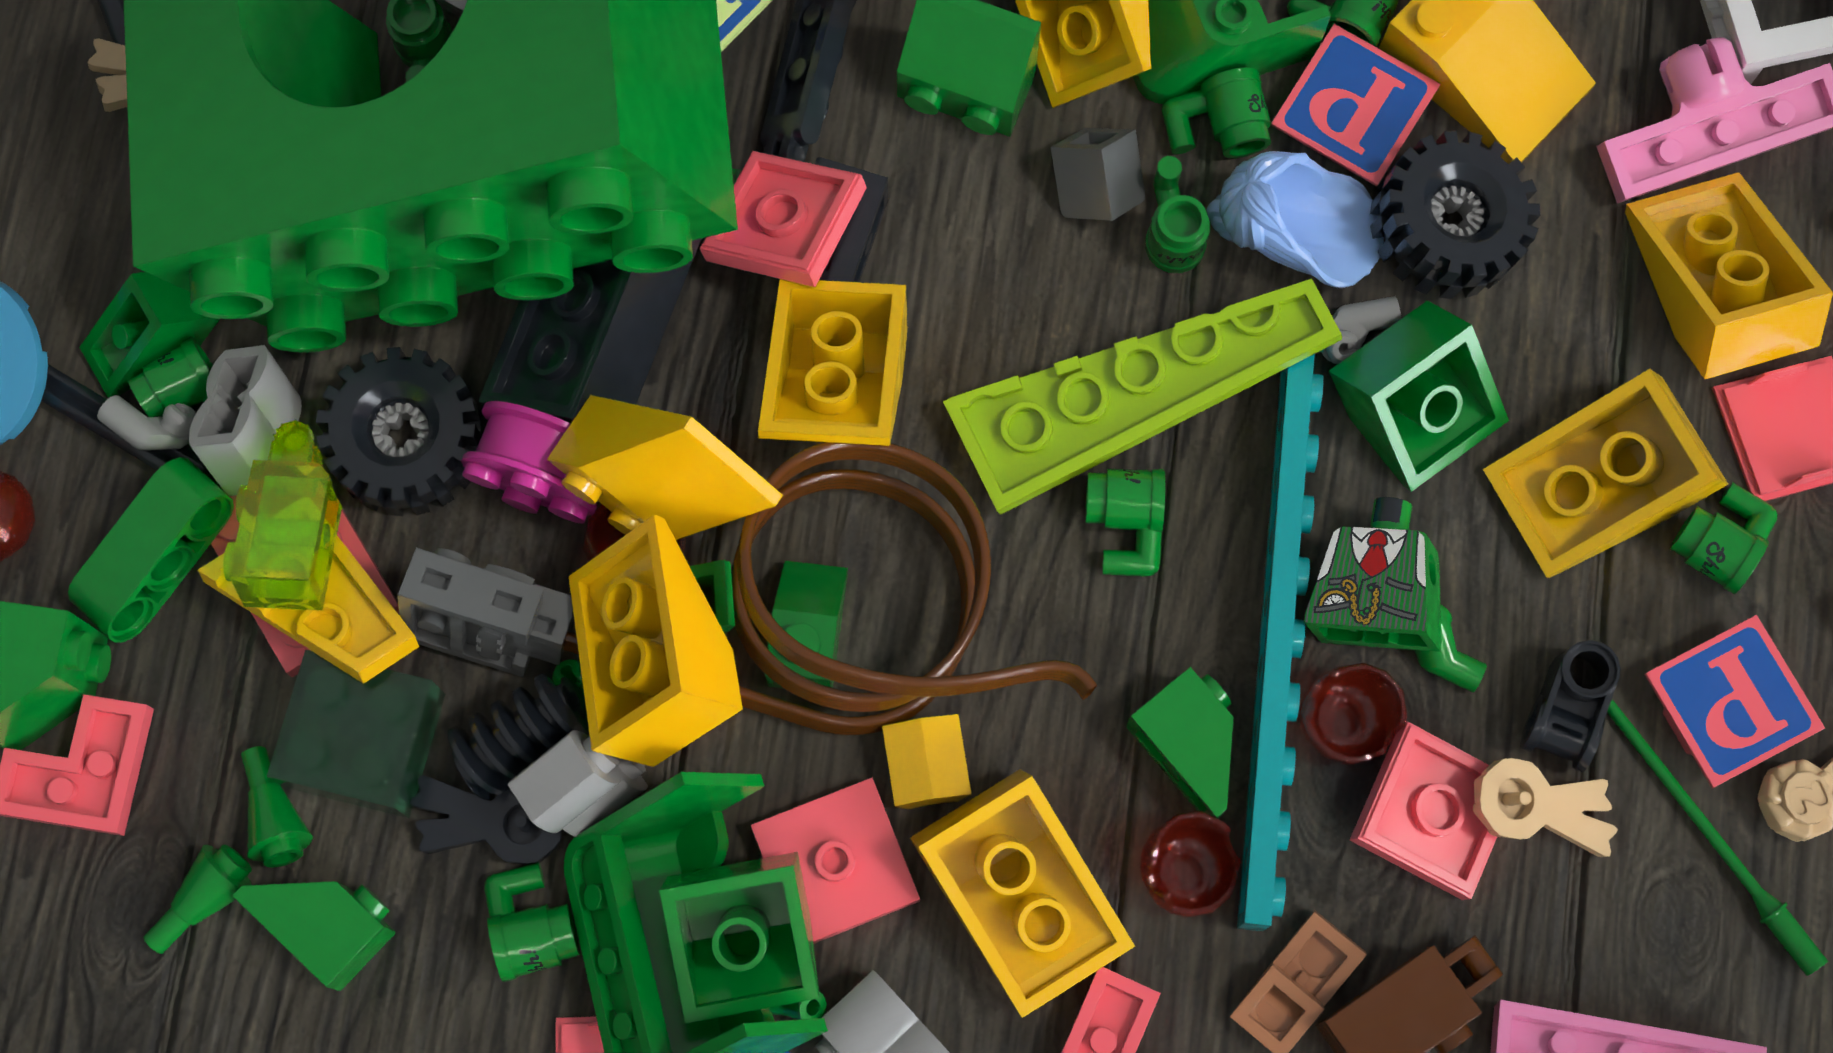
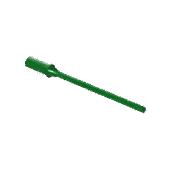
(1771, 910)

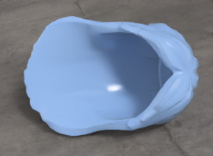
(1299, 217)

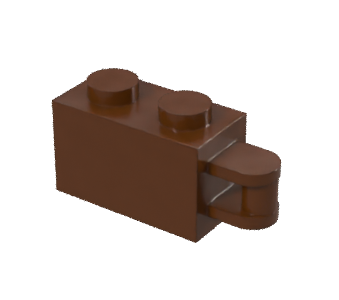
(1414, 1005)

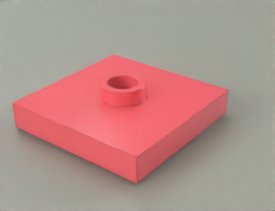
(786, 218)
(1424, 813)
(845, 858)

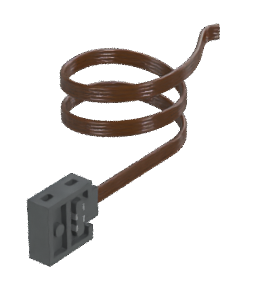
(507, 618)

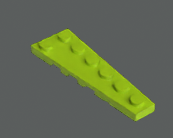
(1090, 408)

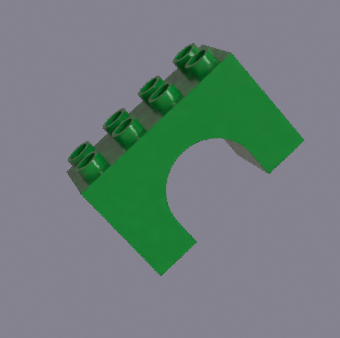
(511, 158)

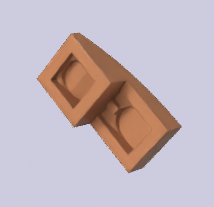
(1298, 984)

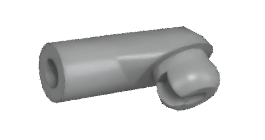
(1357, 321)
(147, 432)

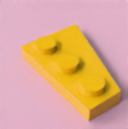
(353, 631)

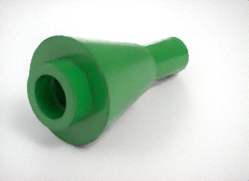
(274, 825)
(204, 891)

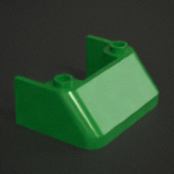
(1212, 36)
(621, 926)

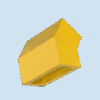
(926, 761)

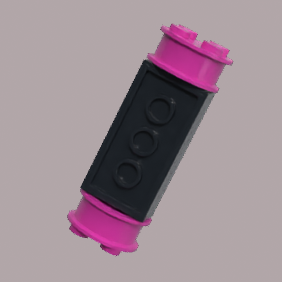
(551, 361)

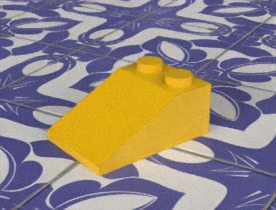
(1088, 44)
(1496, 67)
(1728, 275)
(835, 363)
(658, 465)
(1605, 474)
(649, 649)
(1022, 891)

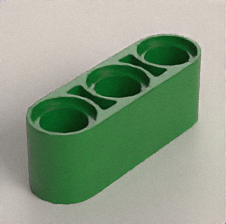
(150, 549)

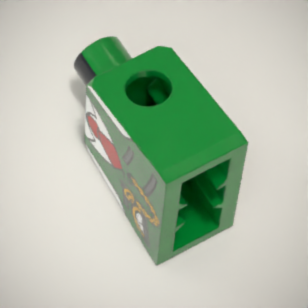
(1379, 585)

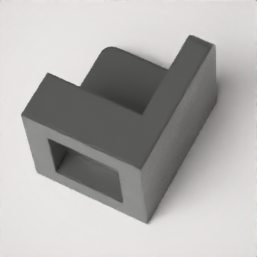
(1098, 173)

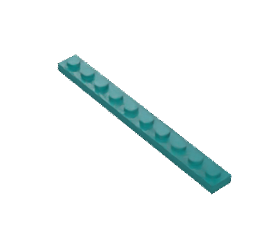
(1280, 641)

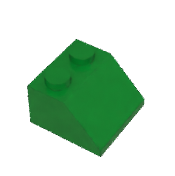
(969, 63)
(1421, 393)
(45, 669)
(740, 937)

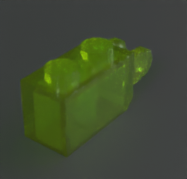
(285, 526)

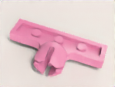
(1715, 120)
(1548, 1030)

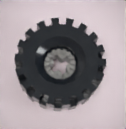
(1452, 179)
(380, 400)

